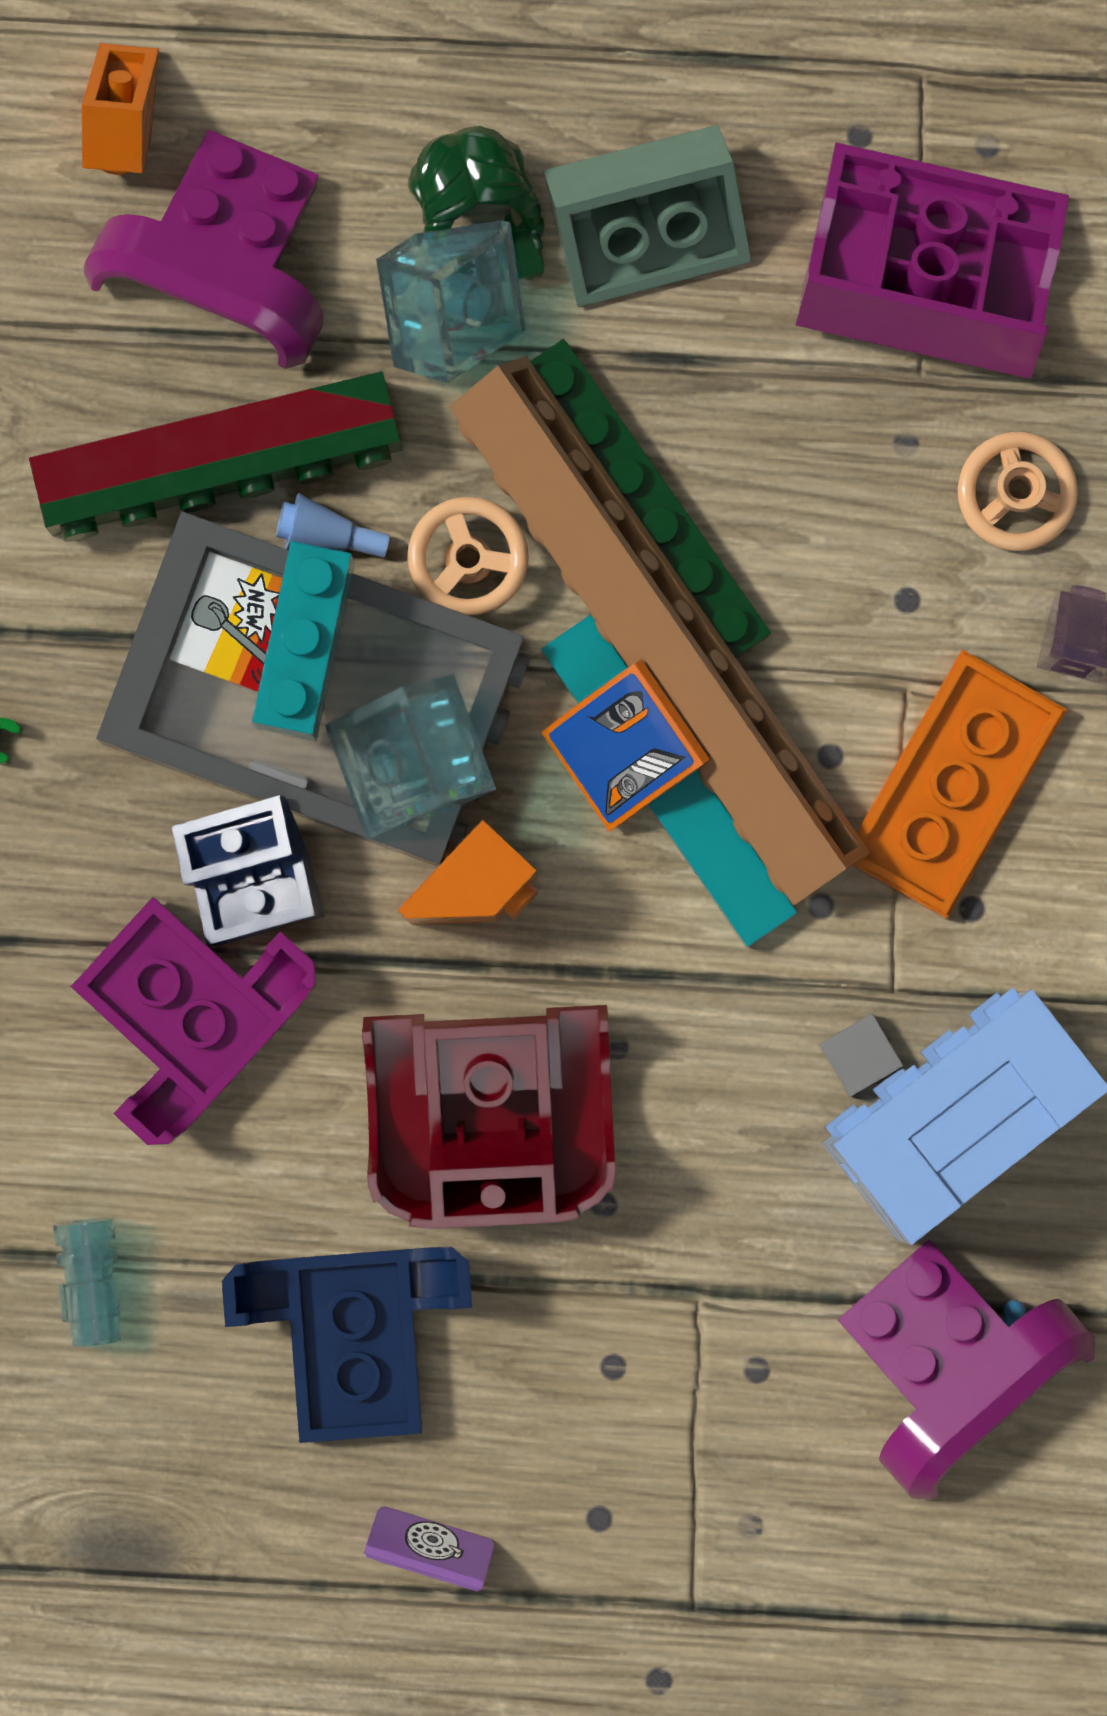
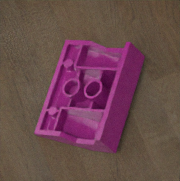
(933, 260)

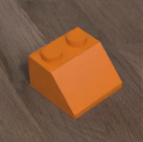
(474, 883)

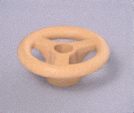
(1008, 447)
(452, 514)

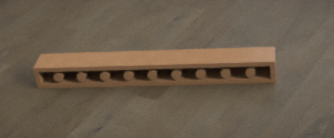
(655, 619)

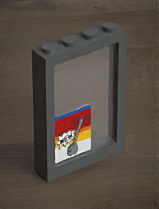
(202, 655)

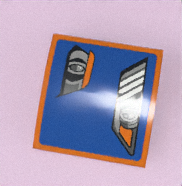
(625, 745)

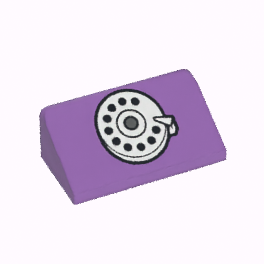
(429, 1548)

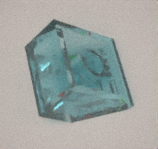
(451, 298)
(410, 756)

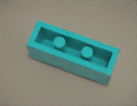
(303, 641)

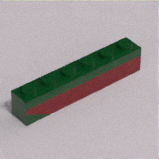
(216, 455)

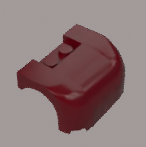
(489, 1117)

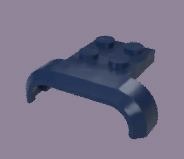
(351, 1331)

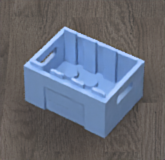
(963, 1113)

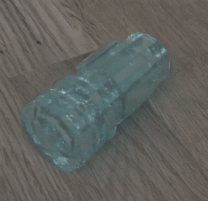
(90, 1289)

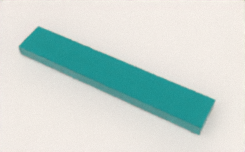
(689, 810)

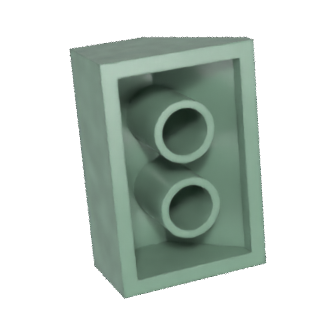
(648, 215)

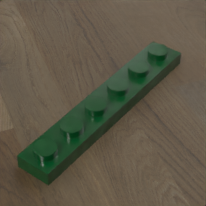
(651, 499)

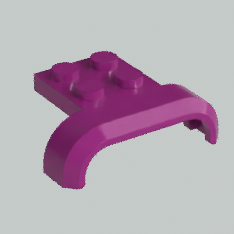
(223, 244)
(189, 1013)
(955, 1362)

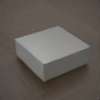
(860, 1055)

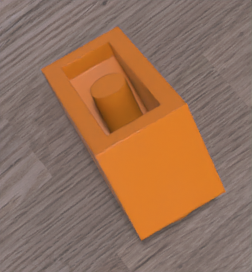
(119, 108)

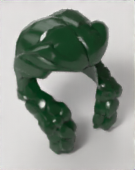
(475, 169)

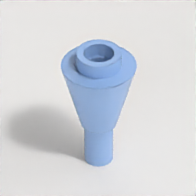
(319, 526)

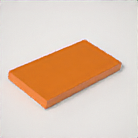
(955, 783)

